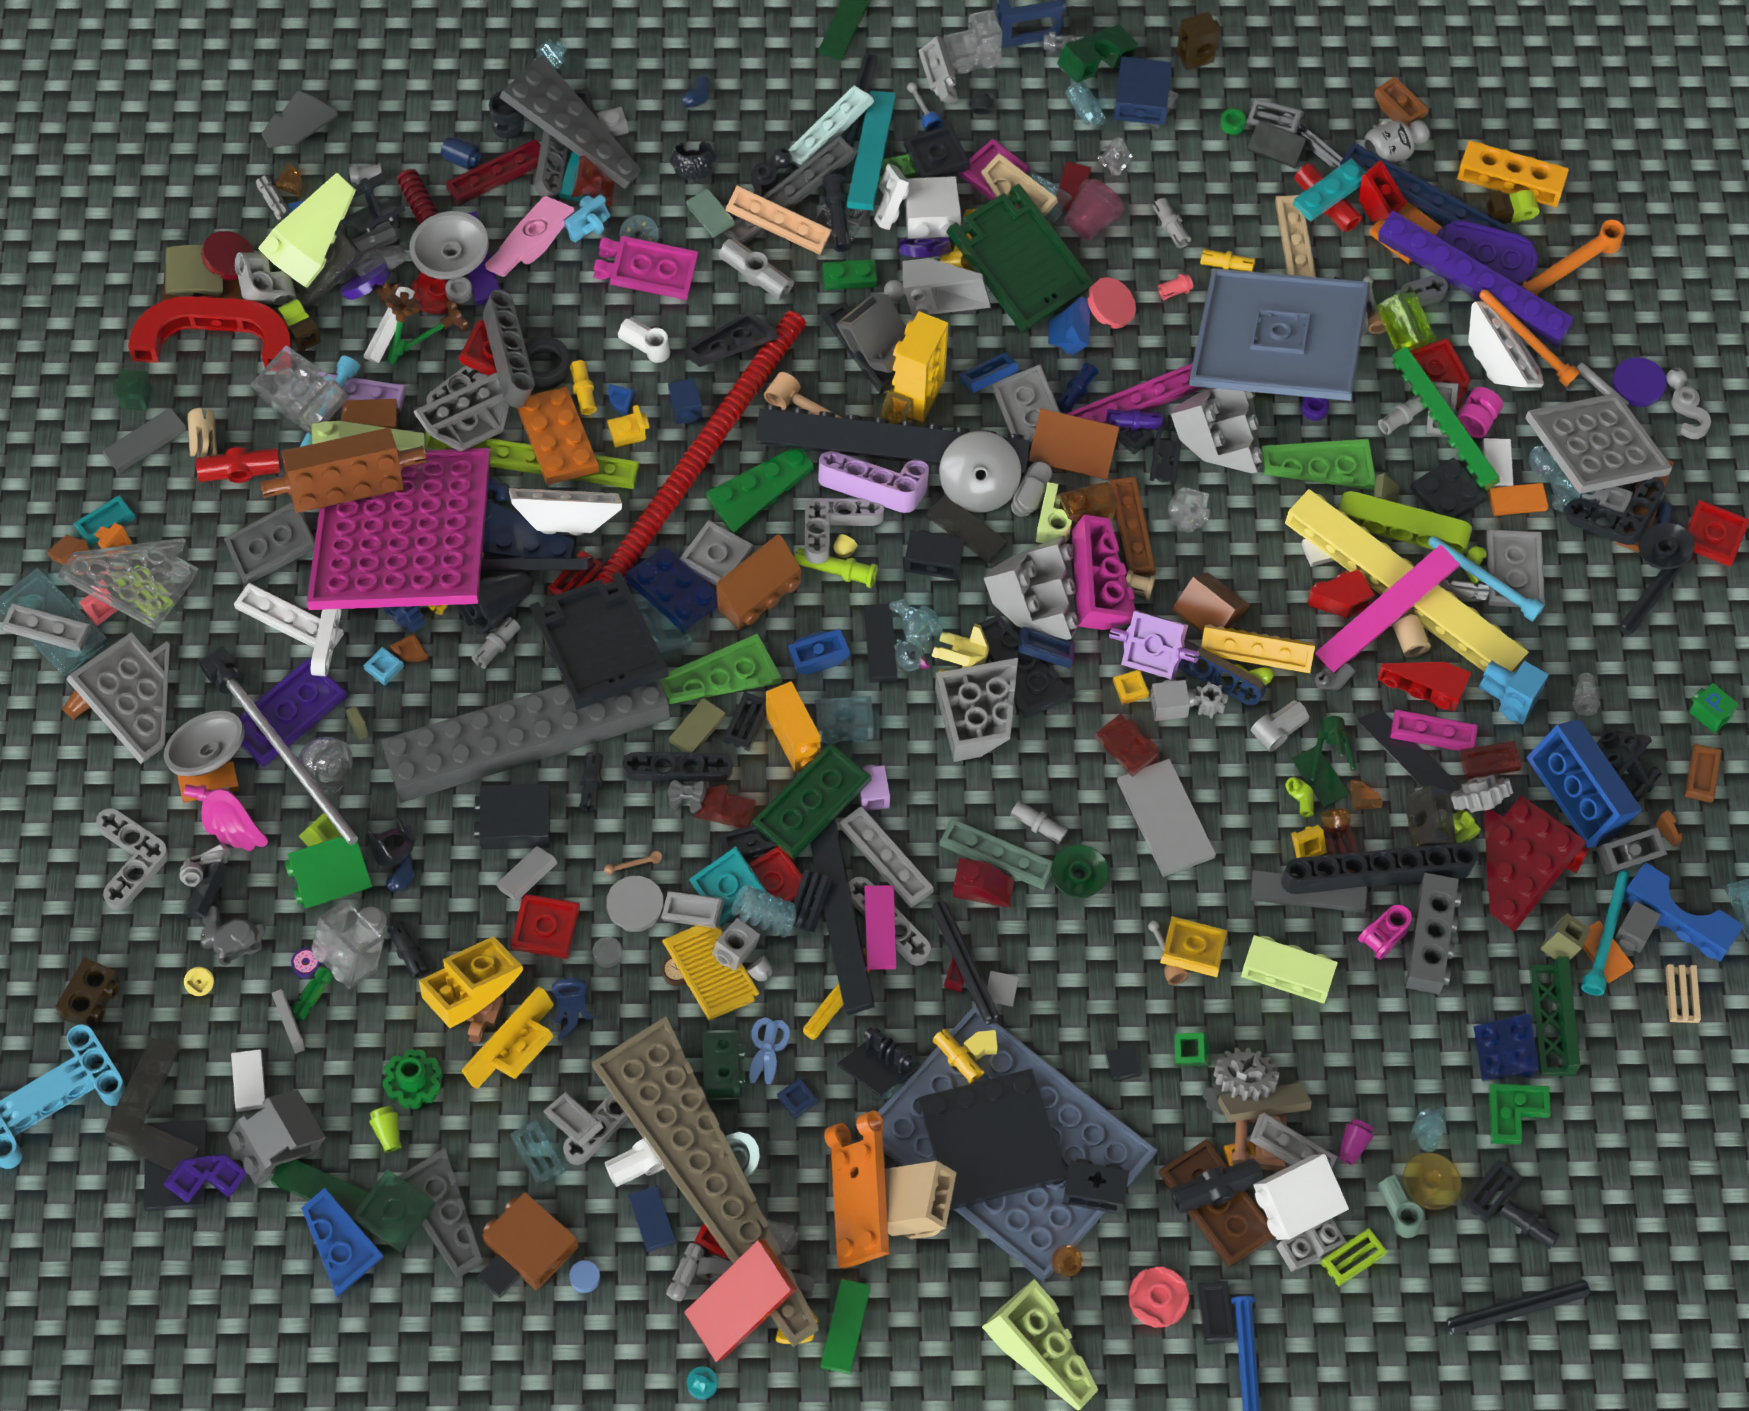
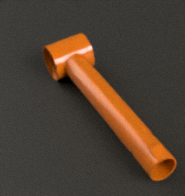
(1574, 260)

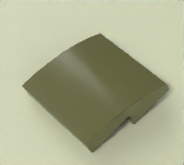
(188, 274)

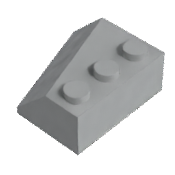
(977, 706)

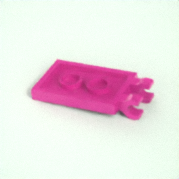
(647, 266)

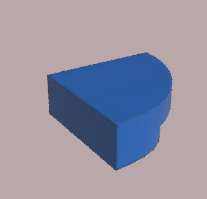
(621, 398)

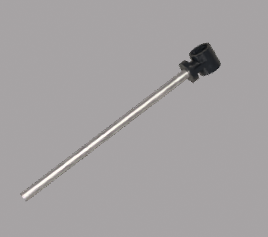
(222, 671)

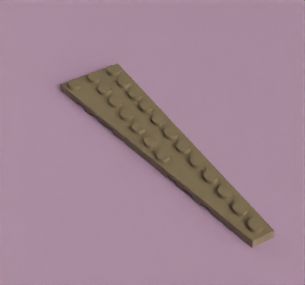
(673, 1117)

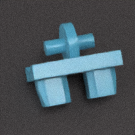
(588, 218)

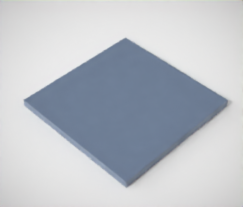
(1280, 334)

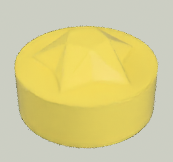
(199, 981)

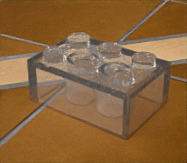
(299, 389)

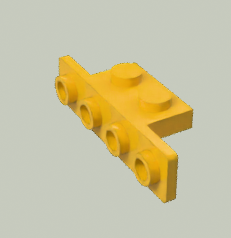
(514, 1042)

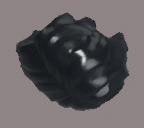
(693, 164)

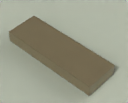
(1284, 1100)

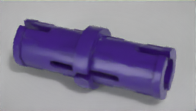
(1134, 419)

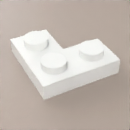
(895, 188)

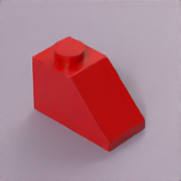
(1380, 193)

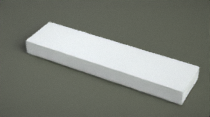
(280, 614)

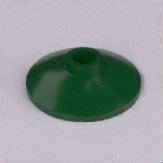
(1079, 860)

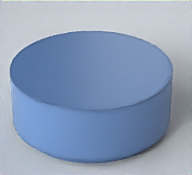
(584, 1276)

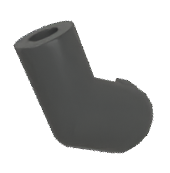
(1334, 681)

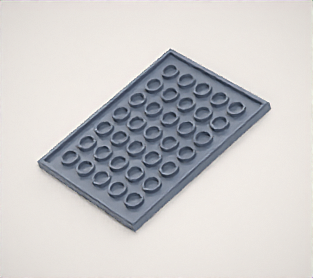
(1036, 1220)

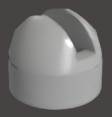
(760, 969)

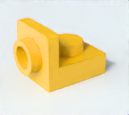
(628, 428)

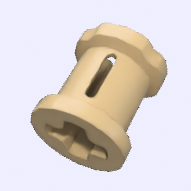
(1140, 584)

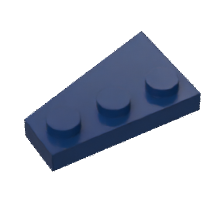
(341, 1243)

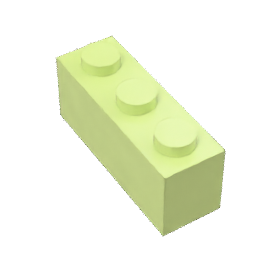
(1289, 968)

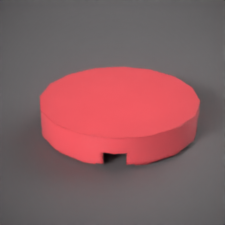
(1111, 302)
(1158, 1297)

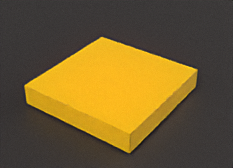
(1194, 946)

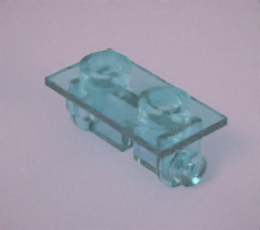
(1428, 1128)

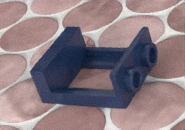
(1007, 16)

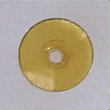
(1438, 1172)

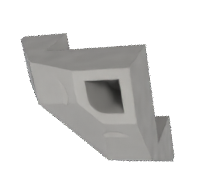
(1221, 428)
(1037, 589)

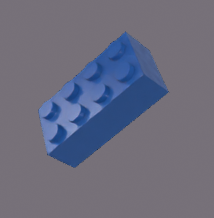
(1584, 783)

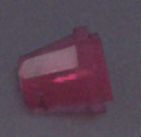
(1093, 209)

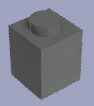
(1637, 927)

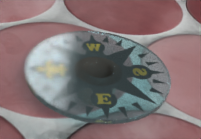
(640, 228)

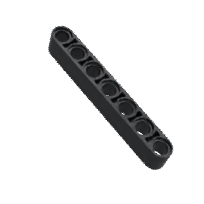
(1368, 875)

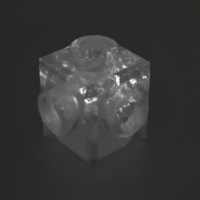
(1188, 509)

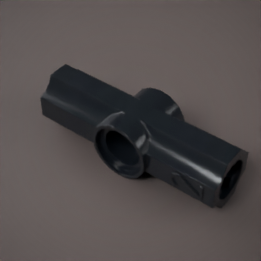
(1216, 1186)

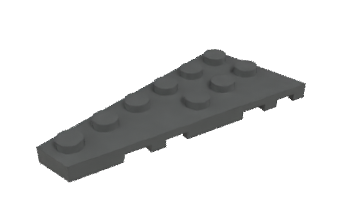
(558, 110)

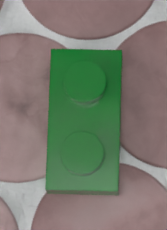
(849, 274)

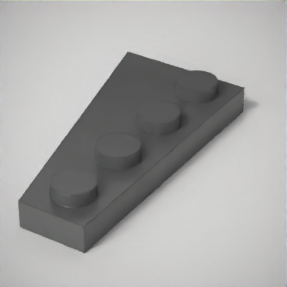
(448, 1220)

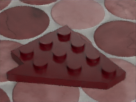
(1524, 858)

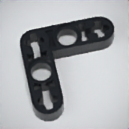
(1626, 520)

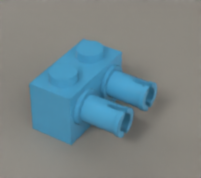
(1516, 690)

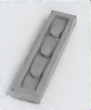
(886, 857)

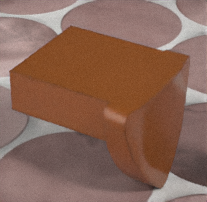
(65, 548)

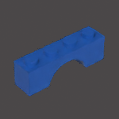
(1710, 933)

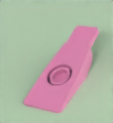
(531, 236)

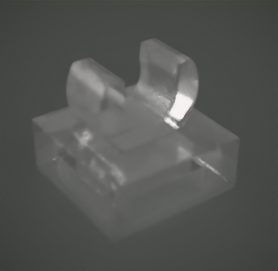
(1115, 156)

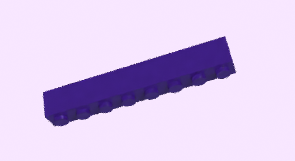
(1474, 277)

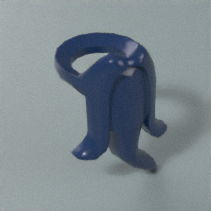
(570, 1000)

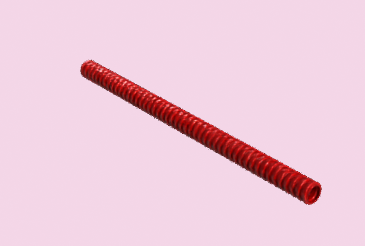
(703, 448)

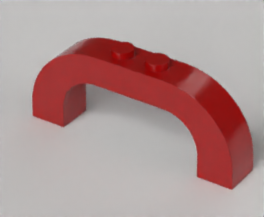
(206, 314)

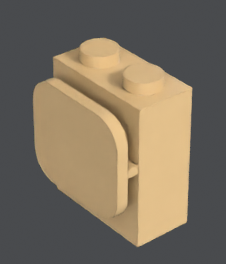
(918, 1199)

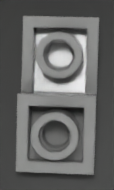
(1311, 1245)

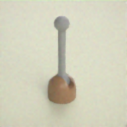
(1375, 323)
(1173, 974)

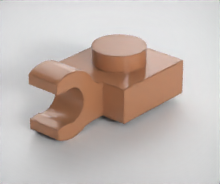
(486, 1017)

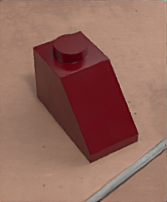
(982, 883)

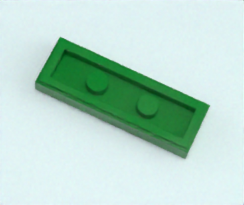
(845, 1326)

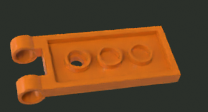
(859, 1200)

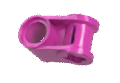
(1383, 934)

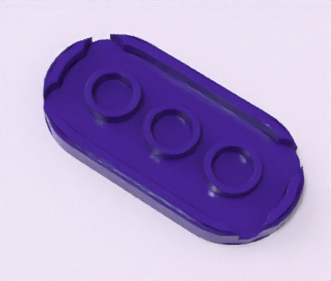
(1497, 249)

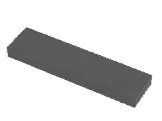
(1268, 888)

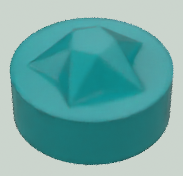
(702, 1383)

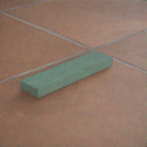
(997, 852)

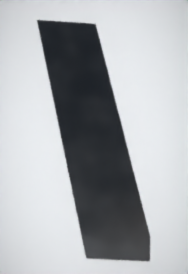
(1407, 753)

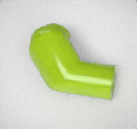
(1476, 555)
(1302, 793)

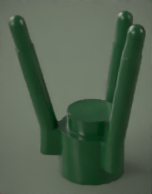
(1335, 734)

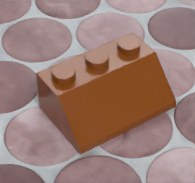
(758, 583)

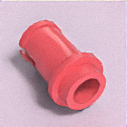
(1175, 286)

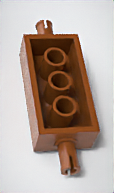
(342, 470)

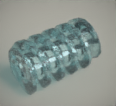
(765, 910)

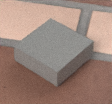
(1002, 988)

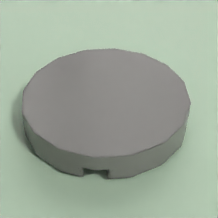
(635, 903)

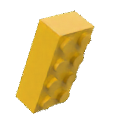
(921, 362)

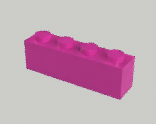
(1100, 579)

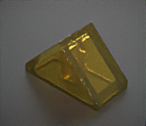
(897, 407)

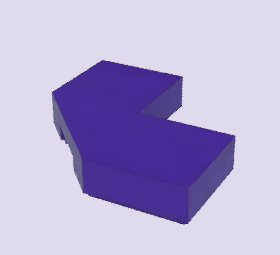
(216, 1169)

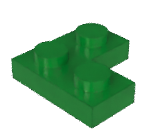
(1511, 1103)

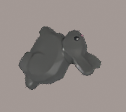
(232, 938)

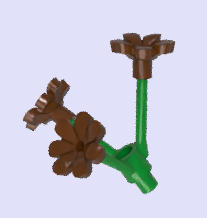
(404, 307)

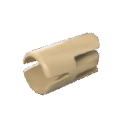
(202, 433)

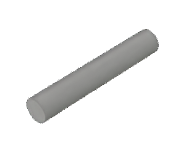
(1597, 382)

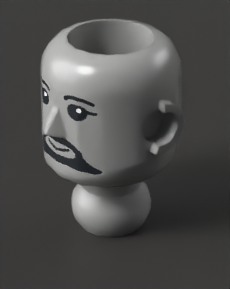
(1396, 140)

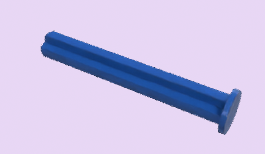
(1247, 1352)

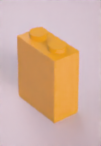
(792, 725)

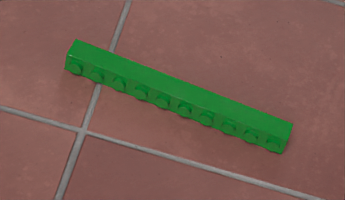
(1446, 419)

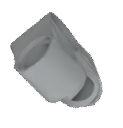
(259, 283)

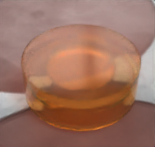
(1335, 818)
(1067, 1260)

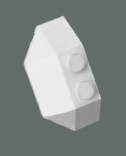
(1501, 349)
(565, 510)

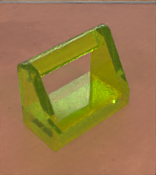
(1400, 323)

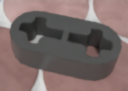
(1423, 289)

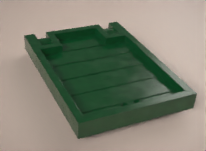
(1020, 258)

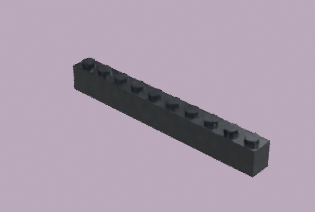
(864, 438)

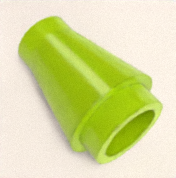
(386, 1126)

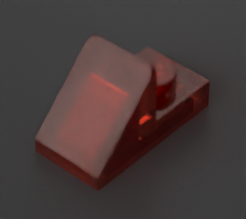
(592, 180)
(726, 808)

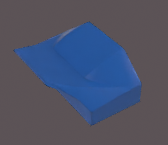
(1071, 327)
(818, 651)

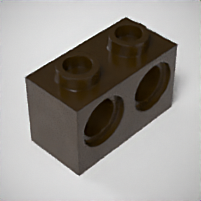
(81, 992)

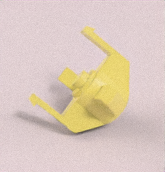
(966, 651)

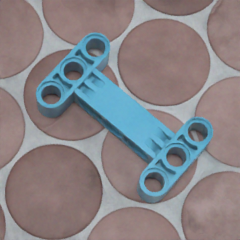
(57, 1090)

